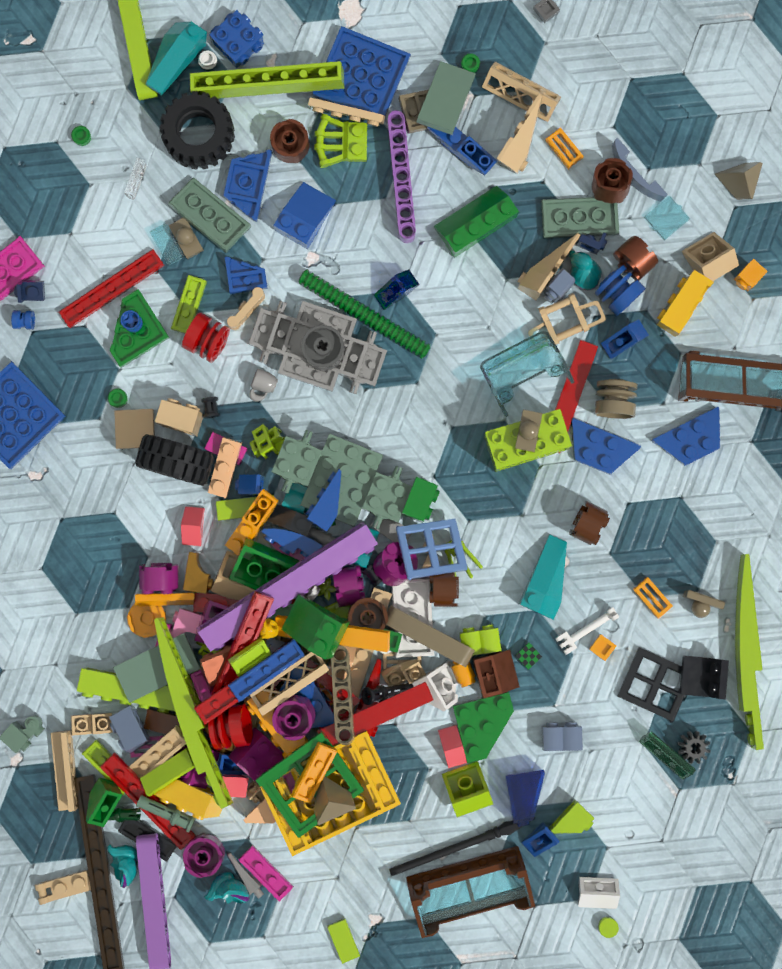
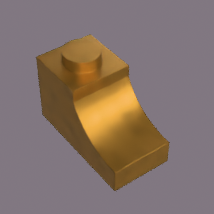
(196, 578)

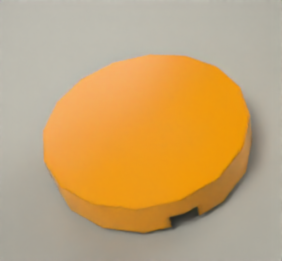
(142, 619)

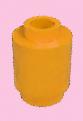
(463, 675)

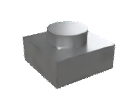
(546, 10)

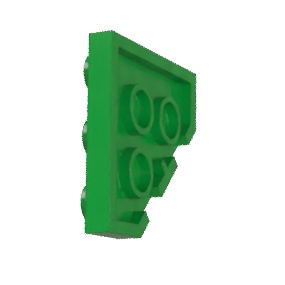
(131, 345)
(482, 723)

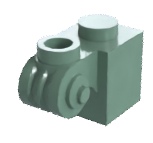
(18, 737)

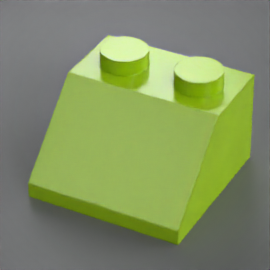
(467, 789)

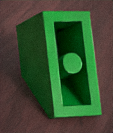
(102, 801)

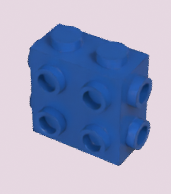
(237, 38)

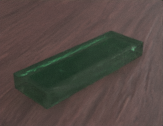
(667, 755)

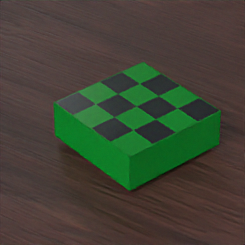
(528, 655)

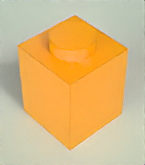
(750, 275)

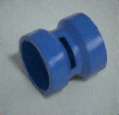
(129, 318)
(23, 319)

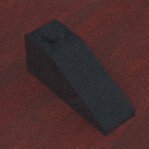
(290, 520)

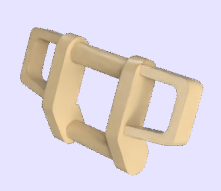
(574, 330)

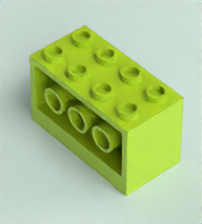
(551, 440)

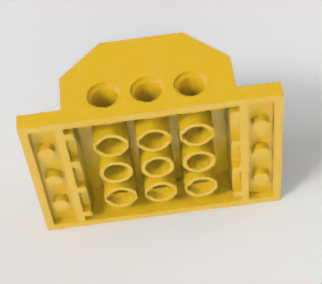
(374, 800)

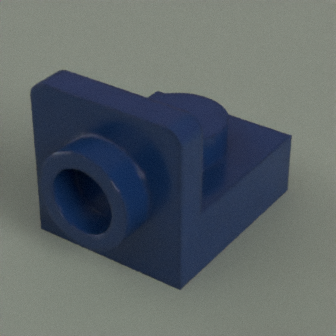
(590, 244)
(30, 291)

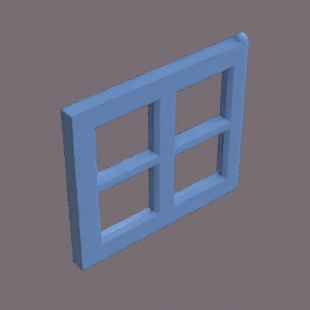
(431, 548)

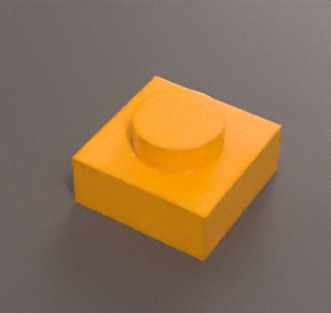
(602, 647)

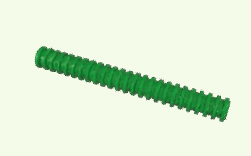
(364, 313)

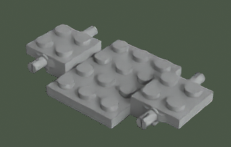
(284, 334)

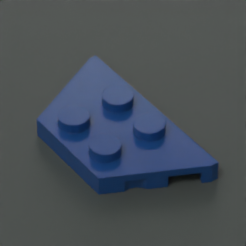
(247, 182)
(692, 438)
(600, 448)
(323, 712)

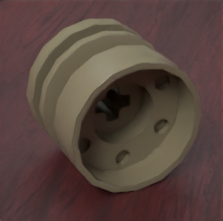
(616, 396)

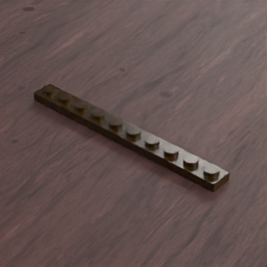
(99, 880)

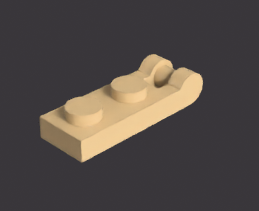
(63, 887)

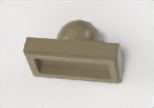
(186, 238)
(528, 430)
(702, 603)

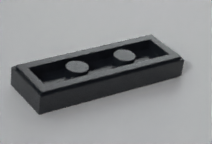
(132, 828)

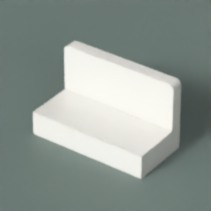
(598, 892)

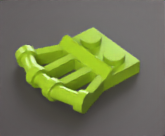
(353, 141)

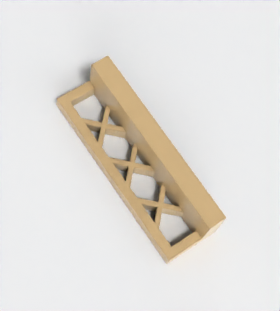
(520, 84)
(292, 689)
(64, 770)

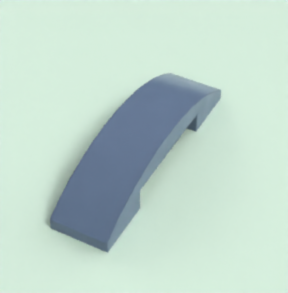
(653, 190)

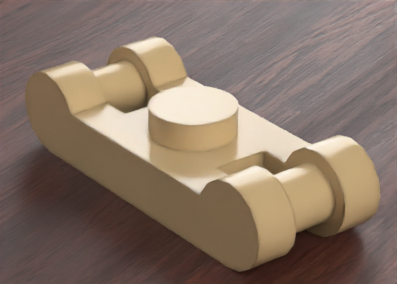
(246, 309)

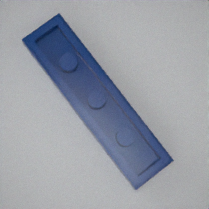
(266, 670)

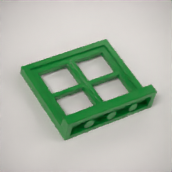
(294, 761)

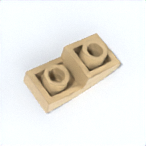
(404, 671)
(91, 724)

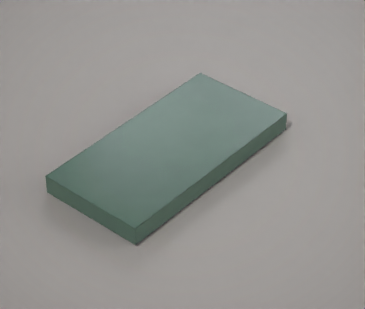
(446, 98)
(209, 215)
(578, 215)
(146, 671)

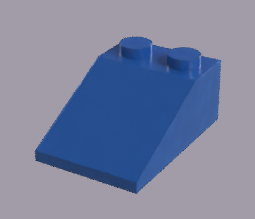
(304, 215)

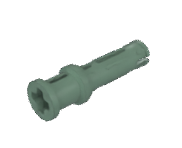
(174, 816)

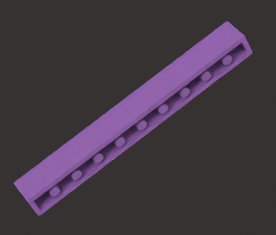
(291, 582)

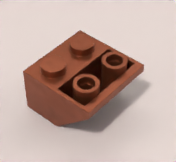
(212, 664)
(496, 673)

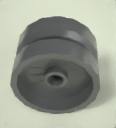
(315, 339)

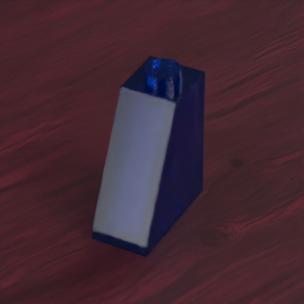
(523, 795)

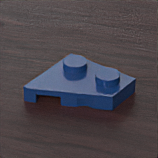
(244, 277)

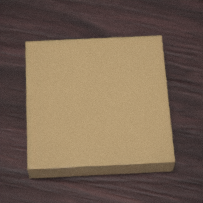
(132, 426)

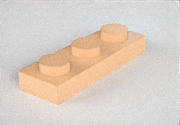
(224, 467)

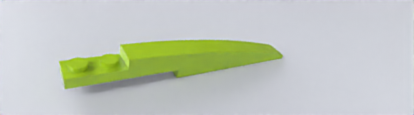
(747, 653)
(191, 725)

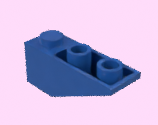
(326, 509)

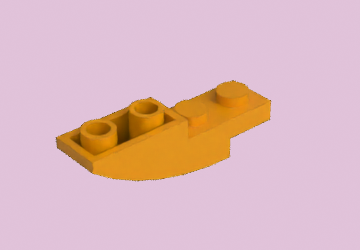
(252, 521)

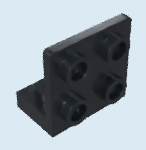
(704, 677)

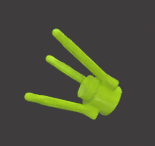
(448, 552)

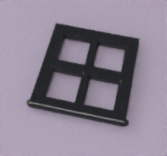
(655, 685)

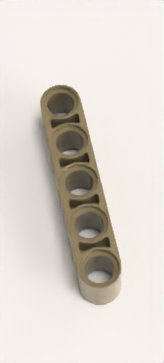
(429, 636)
(347, 704)

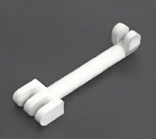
(569, 640)

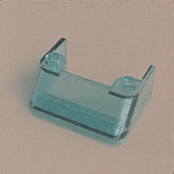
(522, 363)

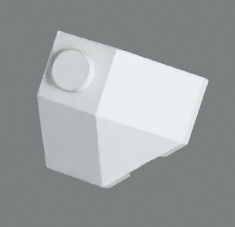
(441, 686)

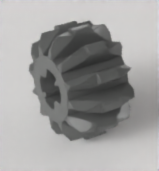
(700, 744)

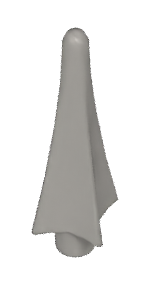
(251, 884)

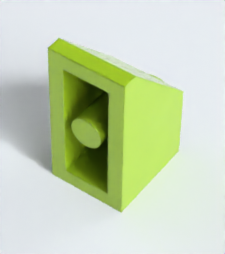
(572, 820)

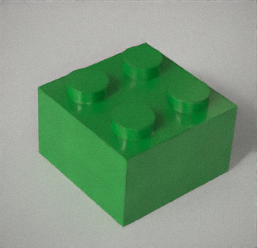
(420, 499)

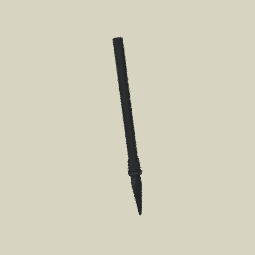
(505, 828)

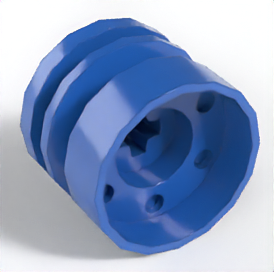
(619, 290)

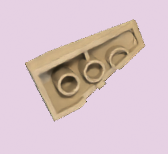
(517, 148)

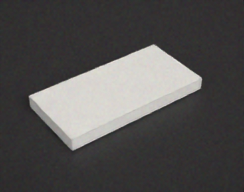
(414, 600)

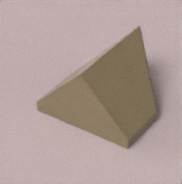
(741, 179)
(332, 801)

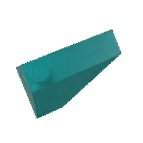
(175, 53)
(545, 584)

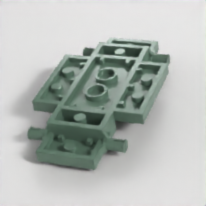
(360, 482)

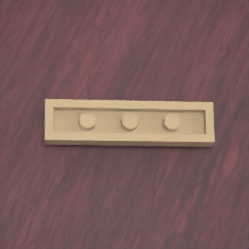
(338, 110)
(159, 752)

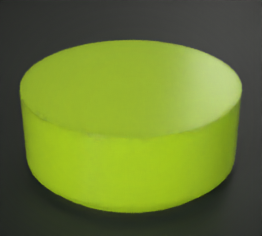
(608, 927)

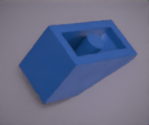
(624, 339)
(249, 484)

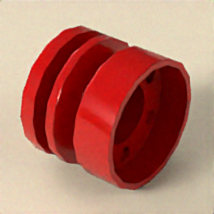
(203, 336)
(231, 727)

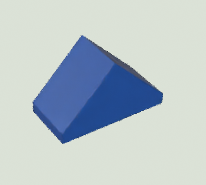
(227, 766)
(540, 840)

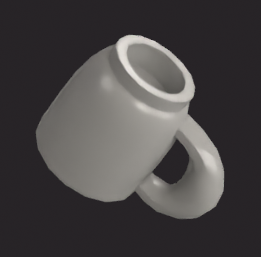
(263, 382)

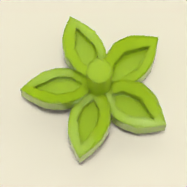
(326, 589)

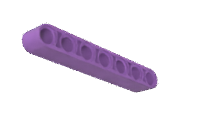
(401, 168)
(153, 901)

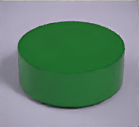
(470, 63)
(81, 135)
(117, 398)

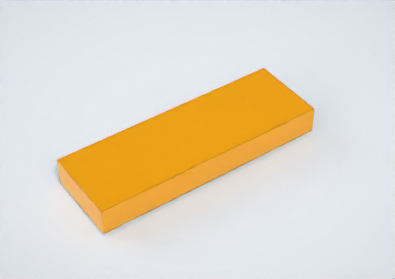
(159, 599)
(314, 772)

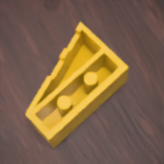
(683, 302)
(191, 799)

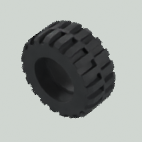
(190, 107)
(174, 459)

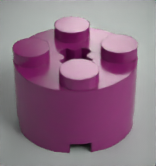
(390, 565)
(158, 577)
(349, 586)
(286, 725)
(210, 864)

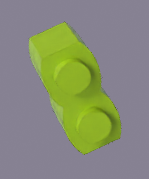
(483, 640)

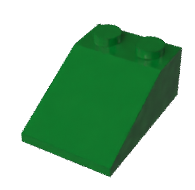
(315, 627)

